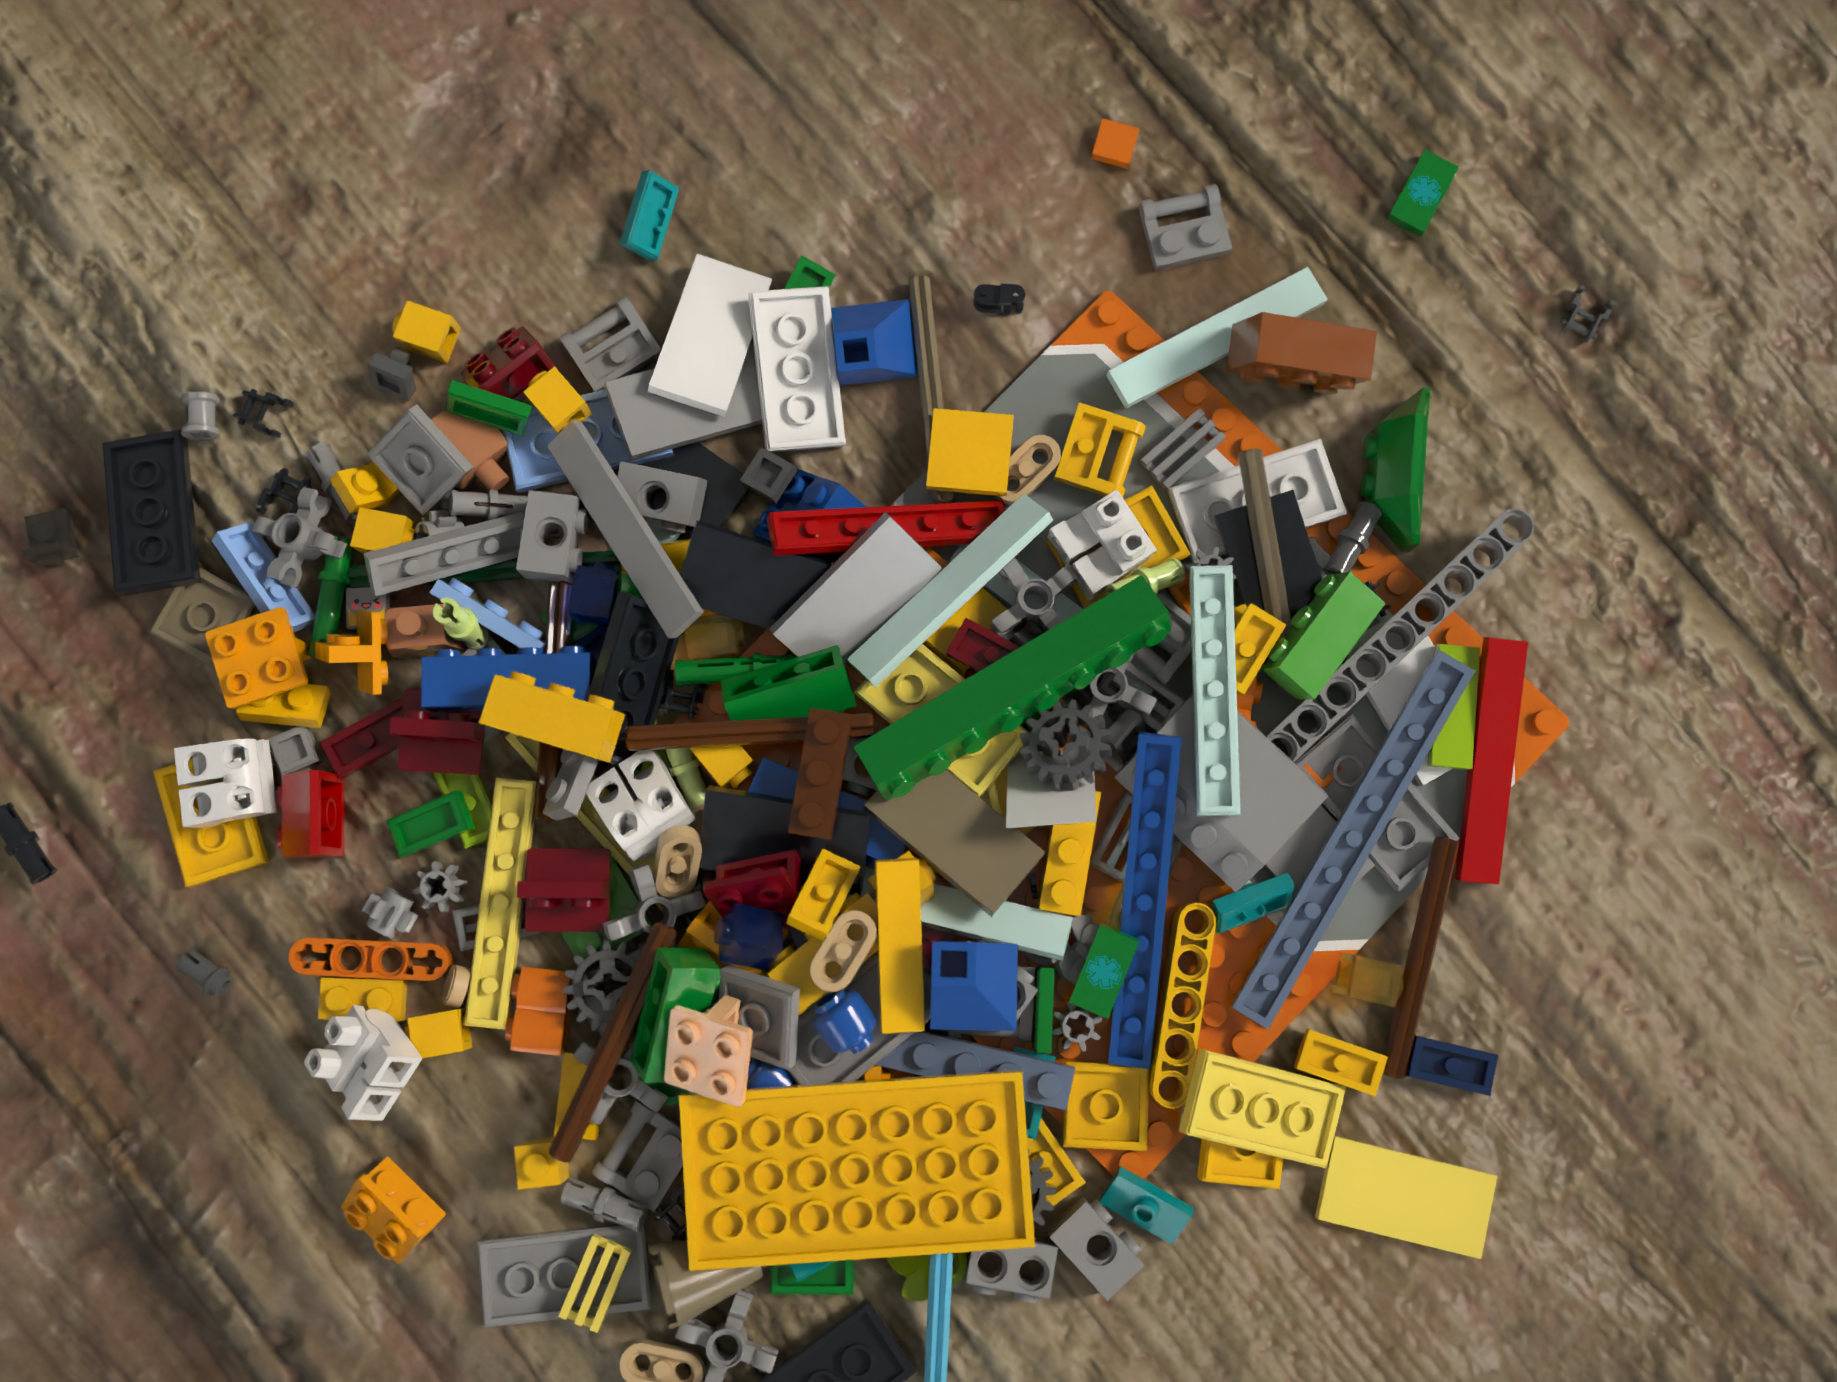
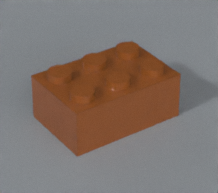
(1301, 352)

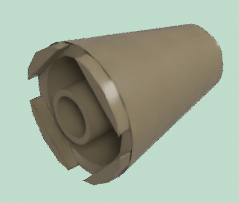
(693, 1292)

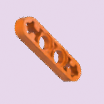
(371, 960)

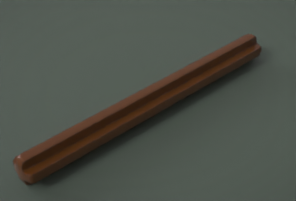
(557, 636)
(731, 733)
(1420, 956)
(609, 1048)

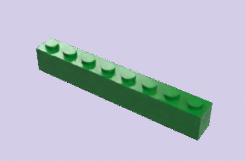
(1014, 688)

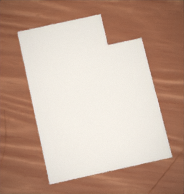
(1041, 805)

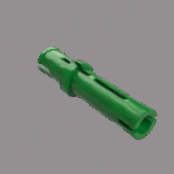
(331, 596)
(714, 670)

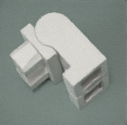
(1105, 524)
(246, 785)
(640, 821)
(364, 1060)

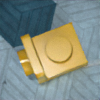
(363, 487)

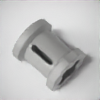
(200, 416)

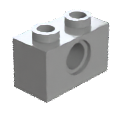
(683, 493)
(543, 515)
(1106, 1270)

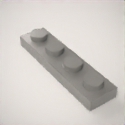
(444, 554)

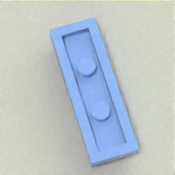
(249, 560)
(490, 614)

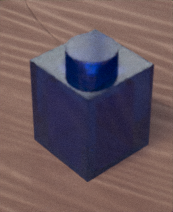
(594, 594)
(749, 936)

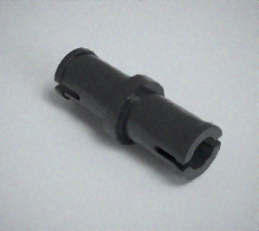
(24, 845)

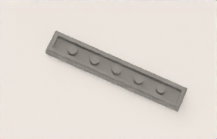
(625, 529)

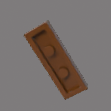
(820, 774)

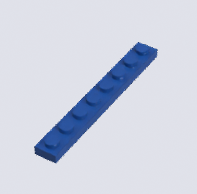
(1146, 896)

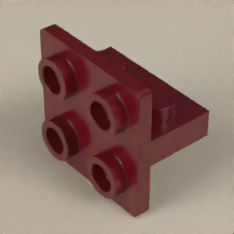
(508, 365)
(438, 740)
(759, 882)
(566, 889)

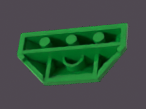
(1398, 468)

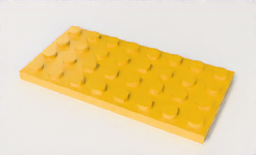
(857, 1170)

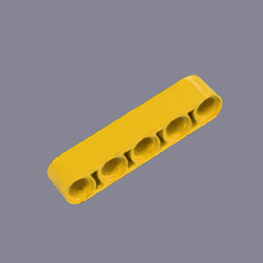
(1188, 1024)

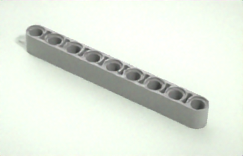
(1409, 627)

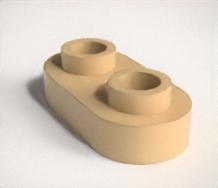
(1027, 471)
(677, 861)
(843, 950)
(663, 1363)

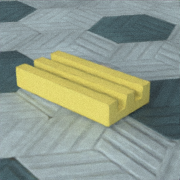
(580, 1317)

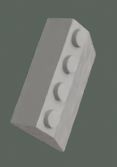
(1273, 801)

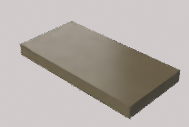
(959, 838)

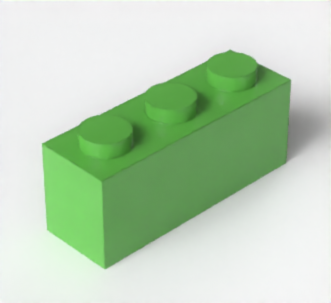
(1322, 635)

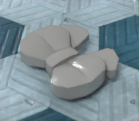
(1075, 956)

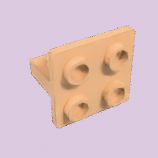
(709, 1051)

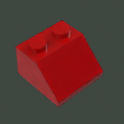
(311, 815)

